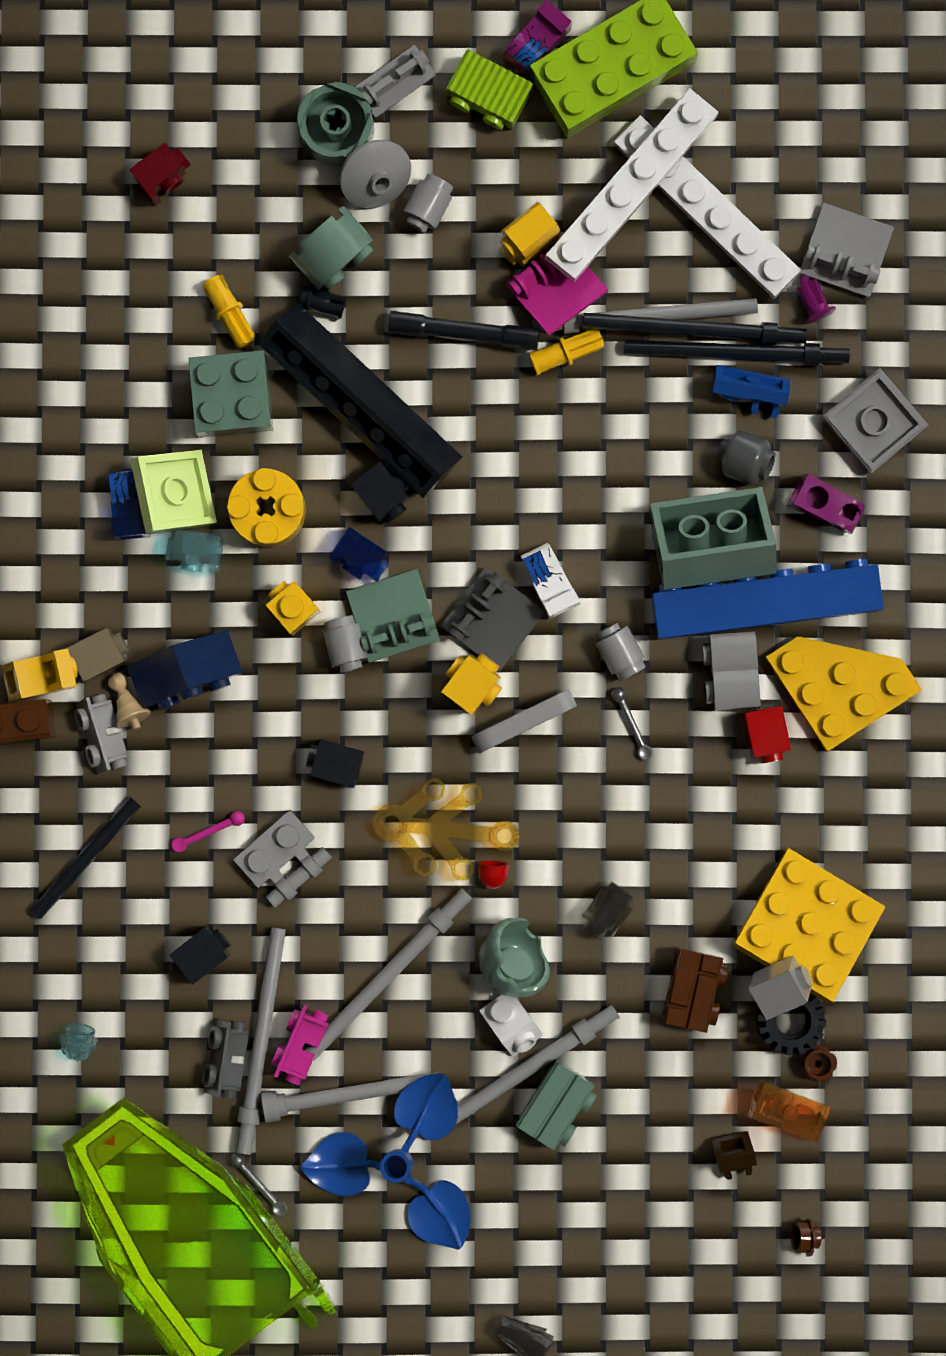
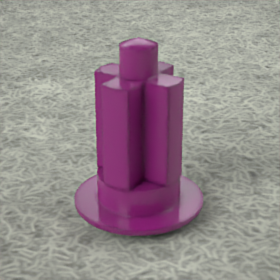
(813, 300)

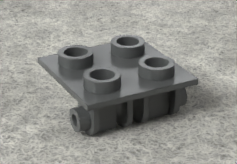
(492, 618)

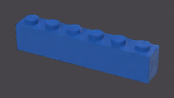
(768, 601)

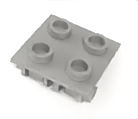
(846, 250)

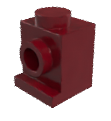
(160, 171)

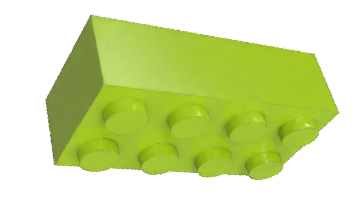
(612, 64)

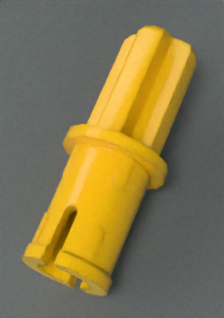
(229, 311)
(566, 350)

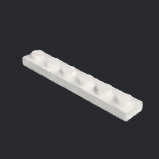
(631, 185)
(718, 217)

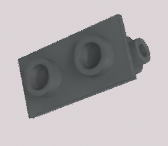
(220, 1074)

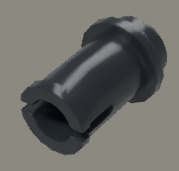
(322, 301)

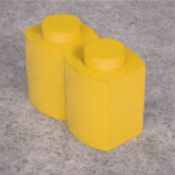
(529, 235)

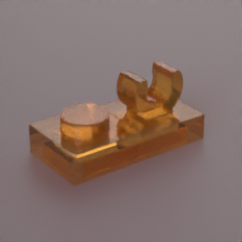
(788, 1111)

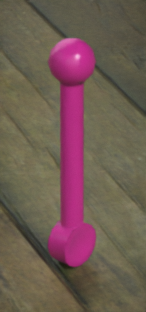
(180, 844)

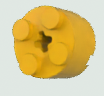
(266, 486)

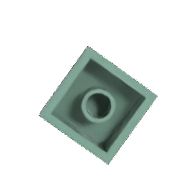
(230, 394)

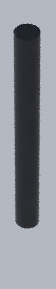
(85, 858)

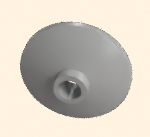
(369, 164)

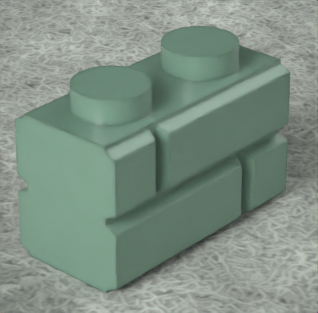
(556, 1105)

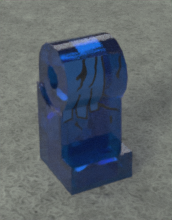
(125, 506)

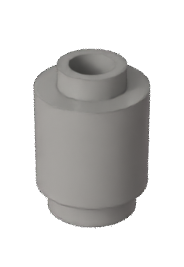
(428, 203)
(344, 643)
(620, 651)

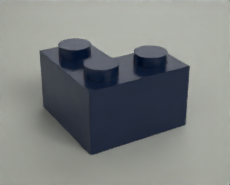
(185, 670)

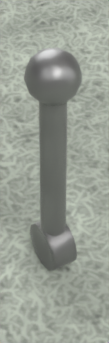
(644, 752)
(279, 1207)

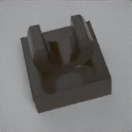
(734, 1153)

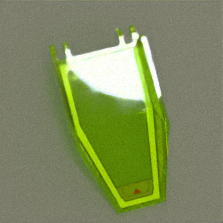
(185, 1236)

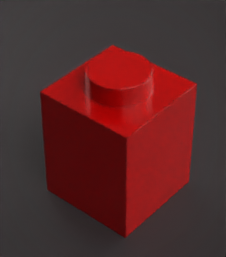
(767, 734)

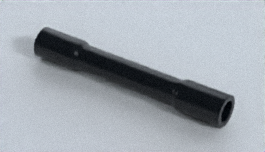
(421, 325)

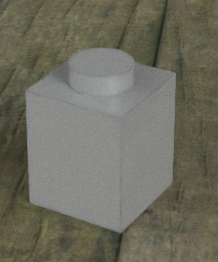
(780, 987)

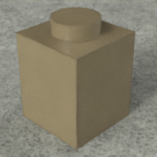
(99, 654)

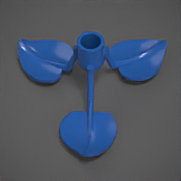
(427, 1109)

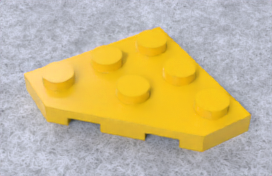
(840, 686)

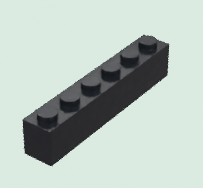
(360, 400)

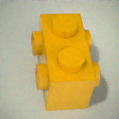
(473, 682)

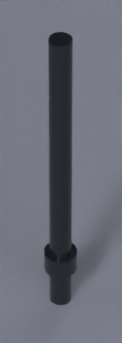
(767, 333)
(810, 354)

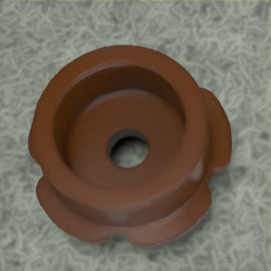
(821, 1073)
(805, 1237)

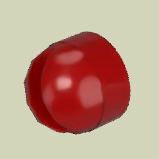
(492, 873)

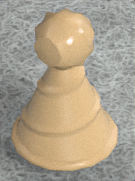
(128, 707)

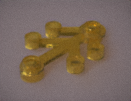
(439, 828)

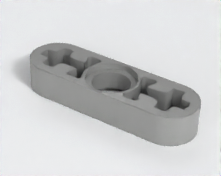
(523, 721)

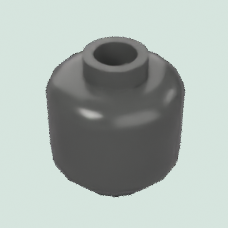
(746, 458)

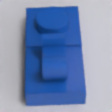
(744, 384)

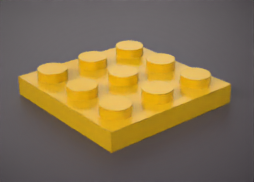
(812, 918)

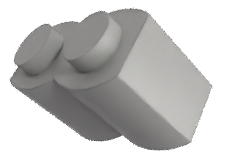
(732, 671)

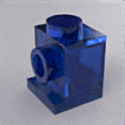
(360, 556)

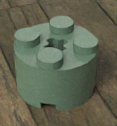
(327, 105)
(332, 249)

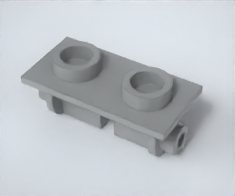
(396, 80)
(94, 721)

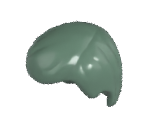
(513, 959)

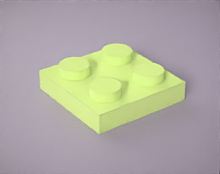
(173, 491)

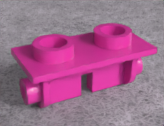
(304, 1029)

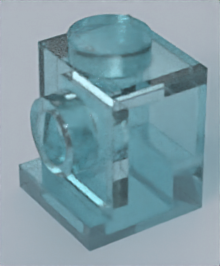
(196, 550)

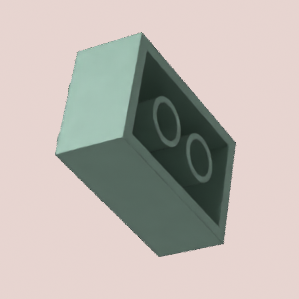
(713, 538)

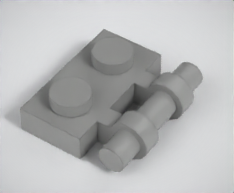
(275, 849)

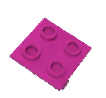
(551, 295)

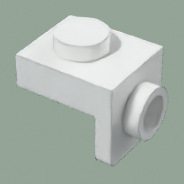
(511, 1024)

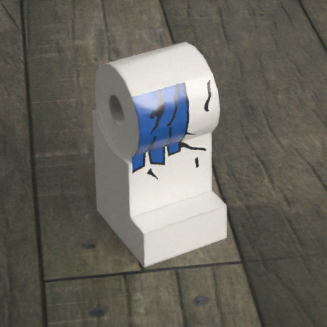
(549, 581)

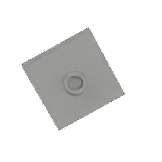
(875, 421)

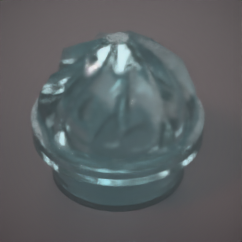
(78, 1041)

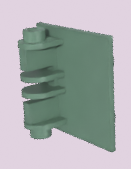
(393, 615)

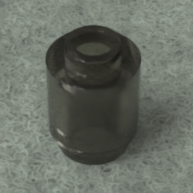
(608, 911)

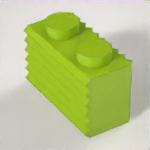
(488, 90)

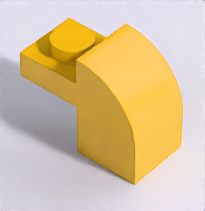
(40, 675)

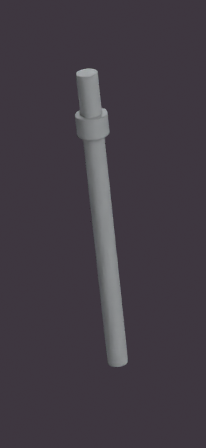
(680, 312)
(439, 922)
(583, 1032)
(249, 1114)

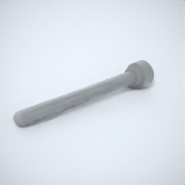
(278, 1105)

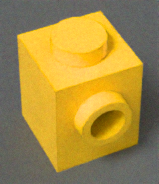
(291, 606)

